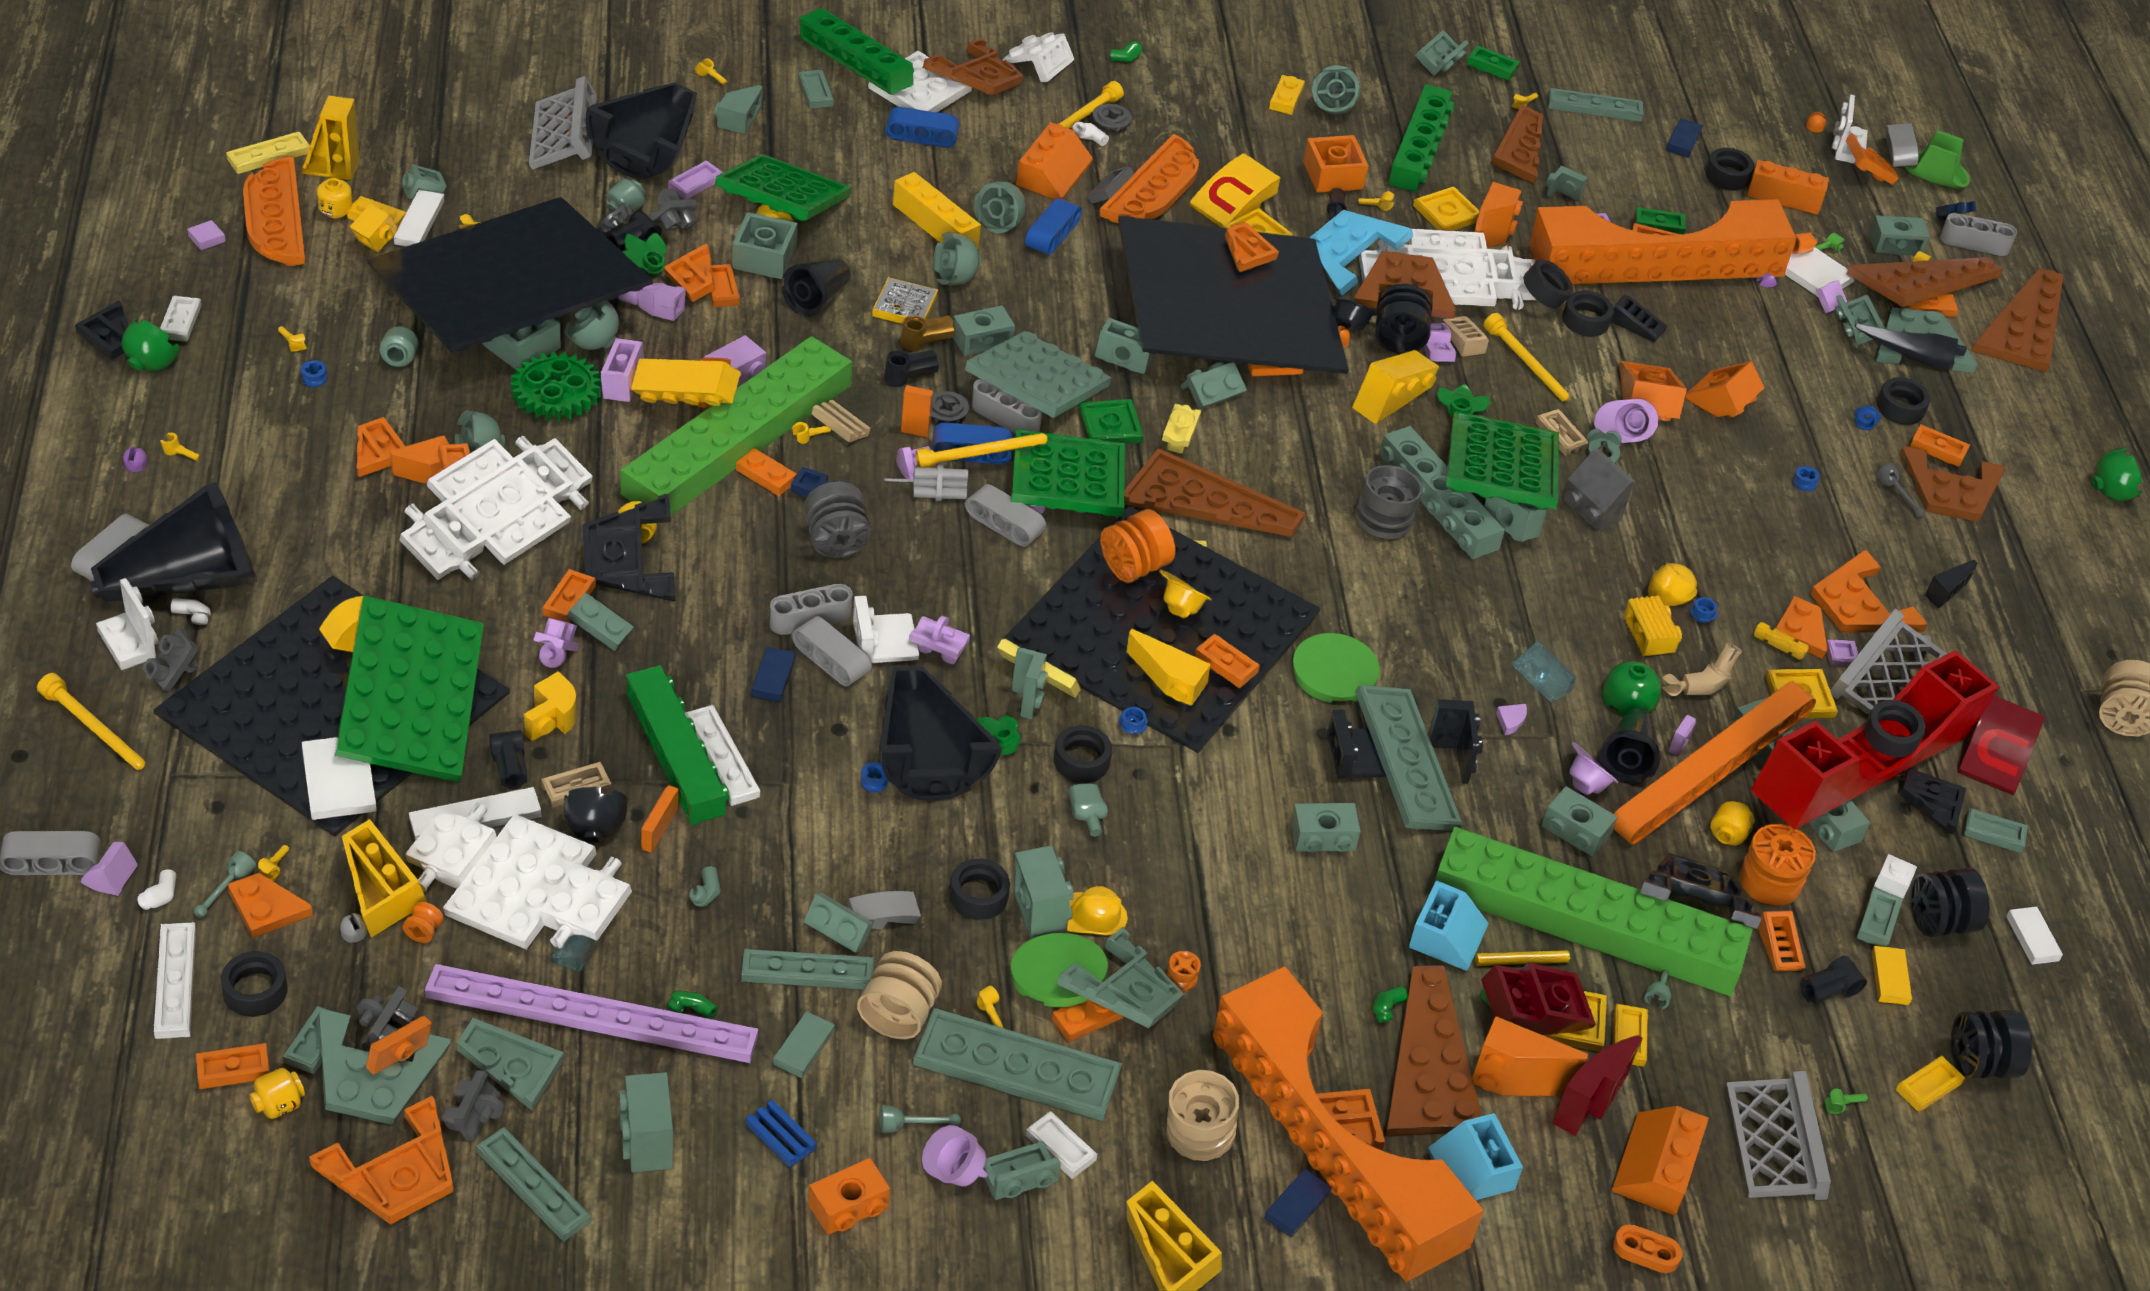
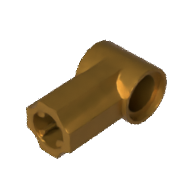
(919, 331)

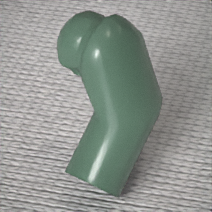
(709, 891)

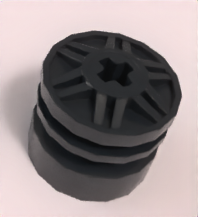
(1403, 318)
(1949, 902)
(1991, 1044)

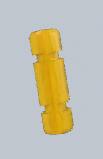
(1781, 640)

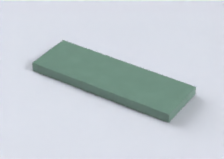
(1408, 758)
(1017, 1064)

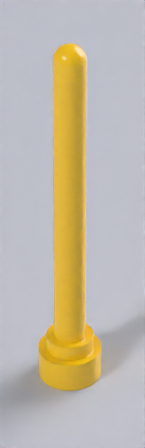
(1111, 93)
(1496, 325)
(928, 458)
(55, 689)

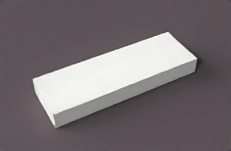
(419, 218)

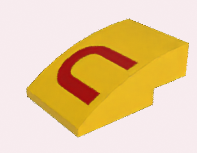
(1235, 190)

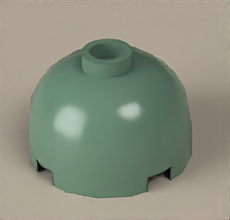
(1332, 81)
(999, 206)
(956, 259)
(594, 326)
(478, 430)

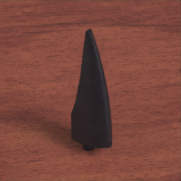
(1924, 347)

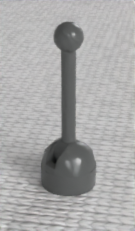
(1889, 476)

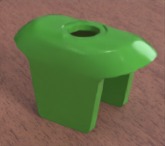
(1941, 162)

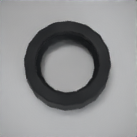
(1731, 158)
(1548, 283)
(1588, 301)
(1901, 412)
(1901, 713)
(1080, 770)
(979, 907)
(258, 1003)

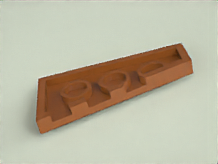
(1521, 145)

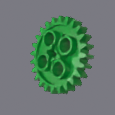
(556, 386)

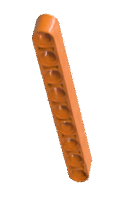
(1712, 762)

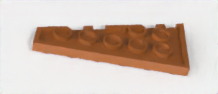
(1922, 280)
(2027, 324)
(1192, 491)
(1432, 1069)

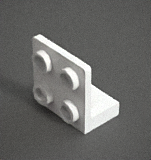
(1049, 54)
(1843, 130)
(130, 634)
(883, 636)

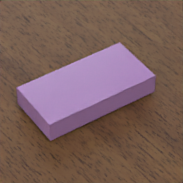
(694, 180)

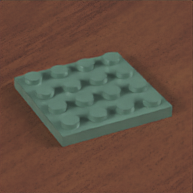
(1038, 373)

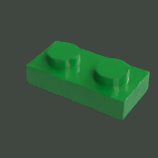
(1493, 63)
(1661, 220)

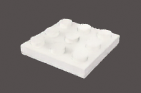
(930, 90)

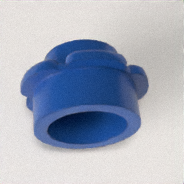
(1866, 423)
(1704, 610)
(1133, 720)

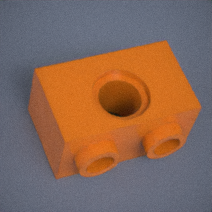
(859, 1182)

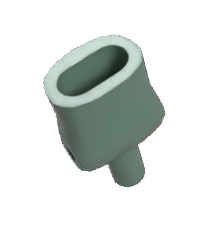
(1088, 806)

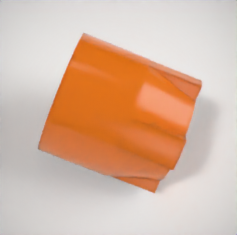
(1804, 243)

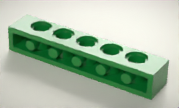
(856, 51)
(1422, 138)

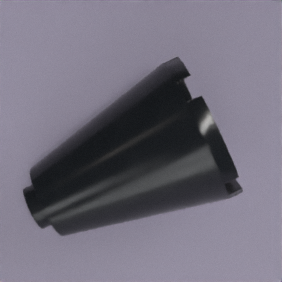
(814, 284)
(1632, 748)

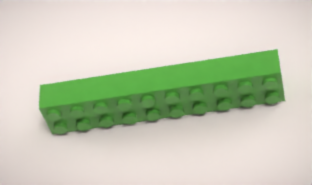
(721, 435)
(1596, 911)

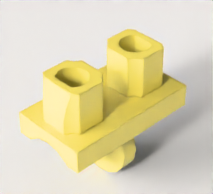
(1180, 427)

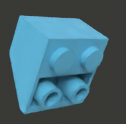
(1449, 927)
(1479, 1156)

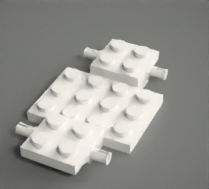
(1466, 266)
(495, 504)
(518, 879)

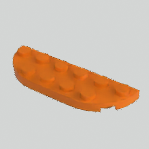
(1155, 183)
(274, 212)

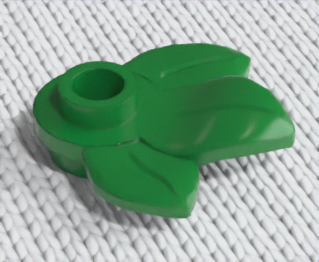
(647, 252)
(1462, 400)
(1004, 731)

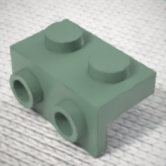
(1440, 53)
(1857, 312)
(1214, 385)
(1029, 680)
(1021, 1170)

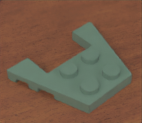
(1923, 322)
(1132, 991)
(354, 1089)

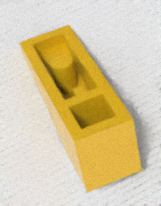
(1170, 668)

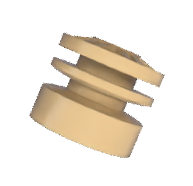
(2126, 698)
(899, 995)
(1202, 1115)

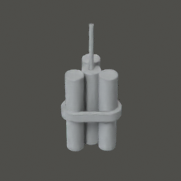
(938, 483)

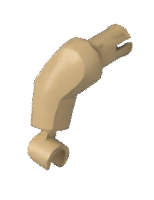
(1710, 680)

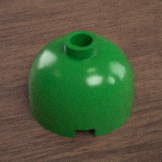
(148, 346)
(2117, 475)
(1632, 687)

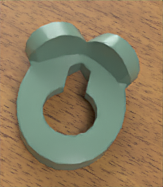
(1610, 440)

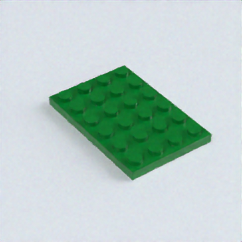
(1503, 460)
(409, 689)

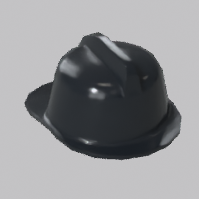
(1352, 314)

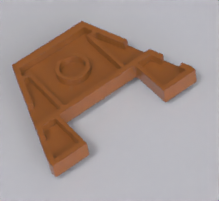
(983, 73)
(1401, 268)
(1951, 493)

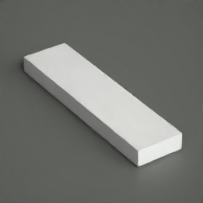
(725, 755)
(499, 806)
(175, 980)

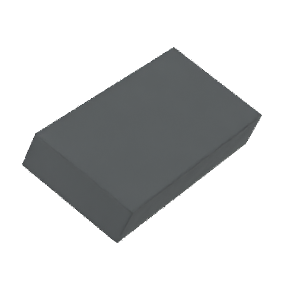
(1110, 184)

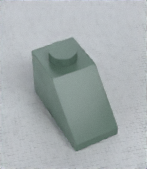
(739, 109)

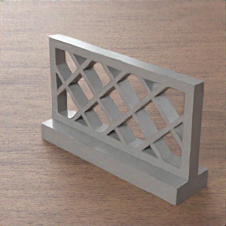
(577, 136)
(1874, 650)
(1804, 1126)

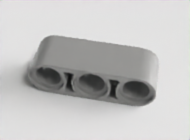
(1902, 145)
(1978, 234)
(1004, 408)
(1005, 517)
(105, 543)
(794, 609)
(831, 651)
(49, 852)

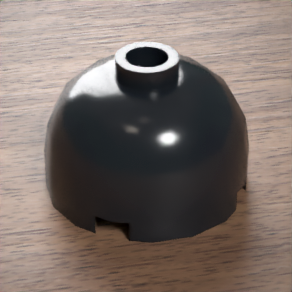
(593, 813)

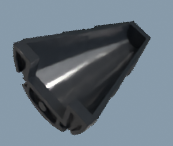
(642, 130)
(179, 553)
(930, 740)

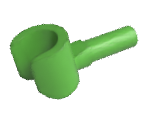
(1833, 241)
(1837, 1101)

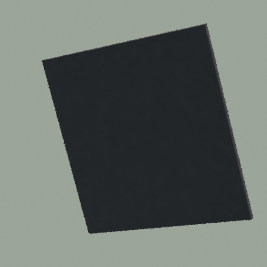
(508, 273)
(1202, 307)
(1089, 617)
(284, 691)

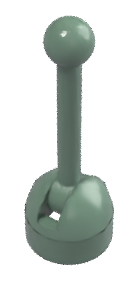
(238, 867)
(1660, 989)
(892, 1119)

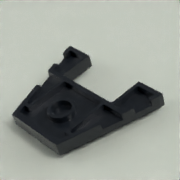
(615, 550)
(1703, 881)

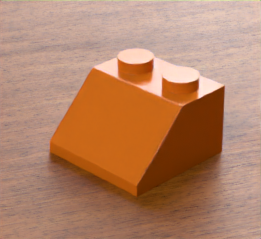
(1498, 214)
(1727, 389)

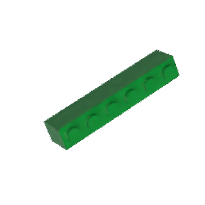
(676, 744)

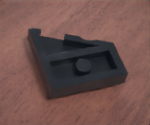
(105, 329)
(1934, 798)

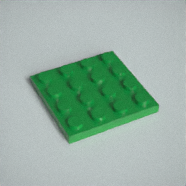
(782, 187)
(1070, 474)

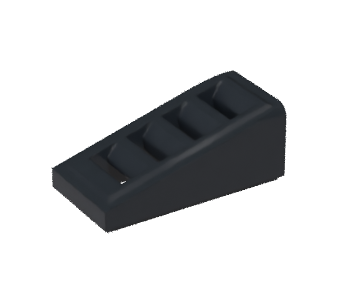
(1637, 319)
(1948, 583)

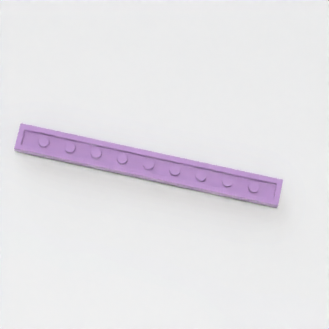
(592, 1013)

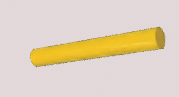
(1522, 958)

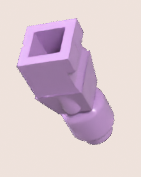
(658, 300)

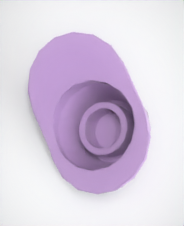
(1631, 418)
(1588, 773)
(954, 1156)

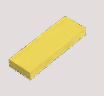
(256, 155)
(1055, 676)

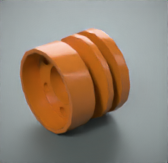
(1137, 545)
(1777, 864)

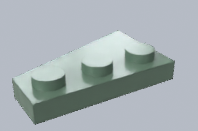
(511, 1060)

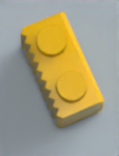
(1652, 625)

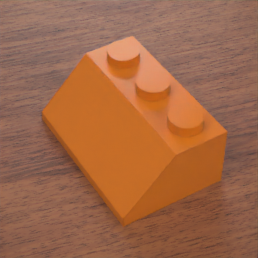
(1053, 162)
(1789, 185)
(1660, 1157)

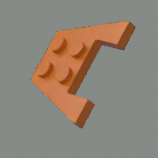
(1852, 603)
(399, 1179)

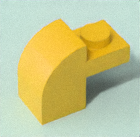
(341, 624)
(553, 707)

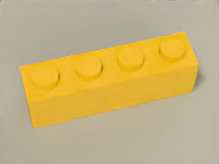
(933, 209)
(685, 381)

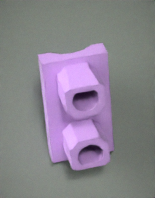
(939, 637)
(558, 639)

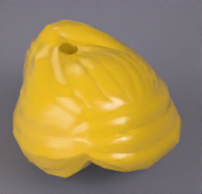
(1673, 584)

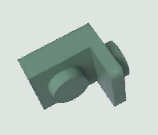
(424, 179)
(1567, 183)

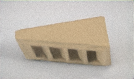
(1466, 336)

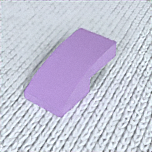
(1439, 344)

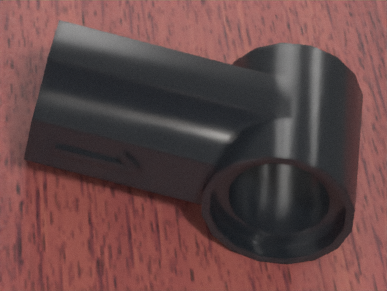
(639, 225)
(903, 366)
(509, 754)
(1838, 978)

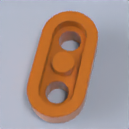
(1647, 1248)

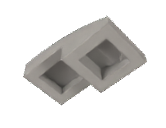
(886, 907)

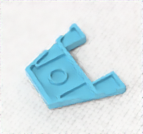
(1349, 236)

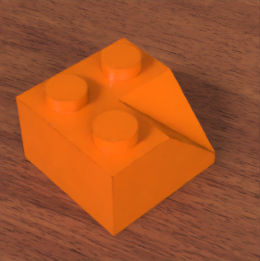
(1335, 163)

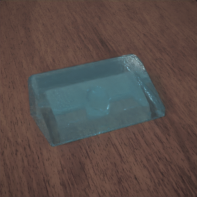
(1545, 672)
(574, 952)

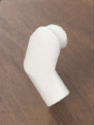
(1090, 132)
(189, 606)
(160, 893)

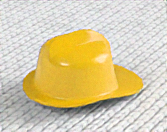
(1181, 597)
(1096, 912)

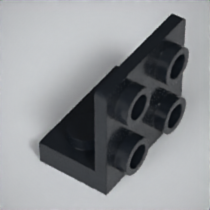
(1456, 727)
(1352, 749)

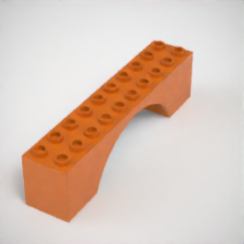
(1590, 250)
(1405, 1205)

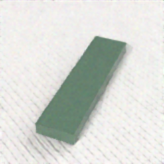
(1595, 104)
(806, 969)
(533, 1184)

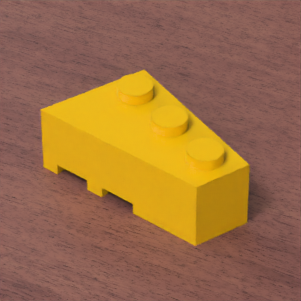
(335, 141)
(1393, 384)
(380, 878)
(1170, 1242)

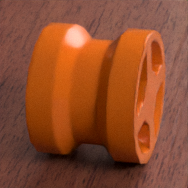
(423, 922)
(1181, 964)

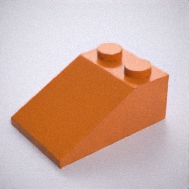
(1654, 385)
(1525, 1062)

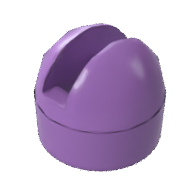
(1767, 280)
(140, 459)

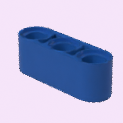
(922, 127)
(1053, 226)
(955, 435)

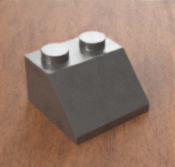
(1598, 491)

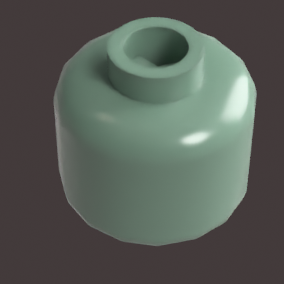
(626, 193)
(399, 346)

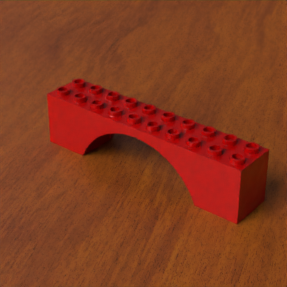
(1817, 772)

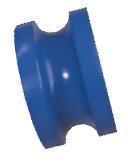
(314, 373)
(1806, 478)
(873, 785)

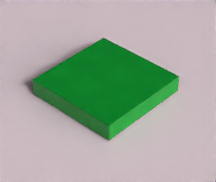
(1111, 421)

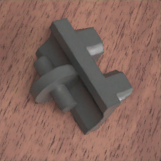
(675, 211)
(175, 658)
(396, 1009)
(478, 1104)

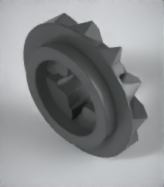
(1120, 117)
(614, 219)
(950, 401)

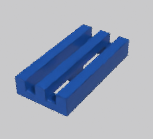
(790, 1125)

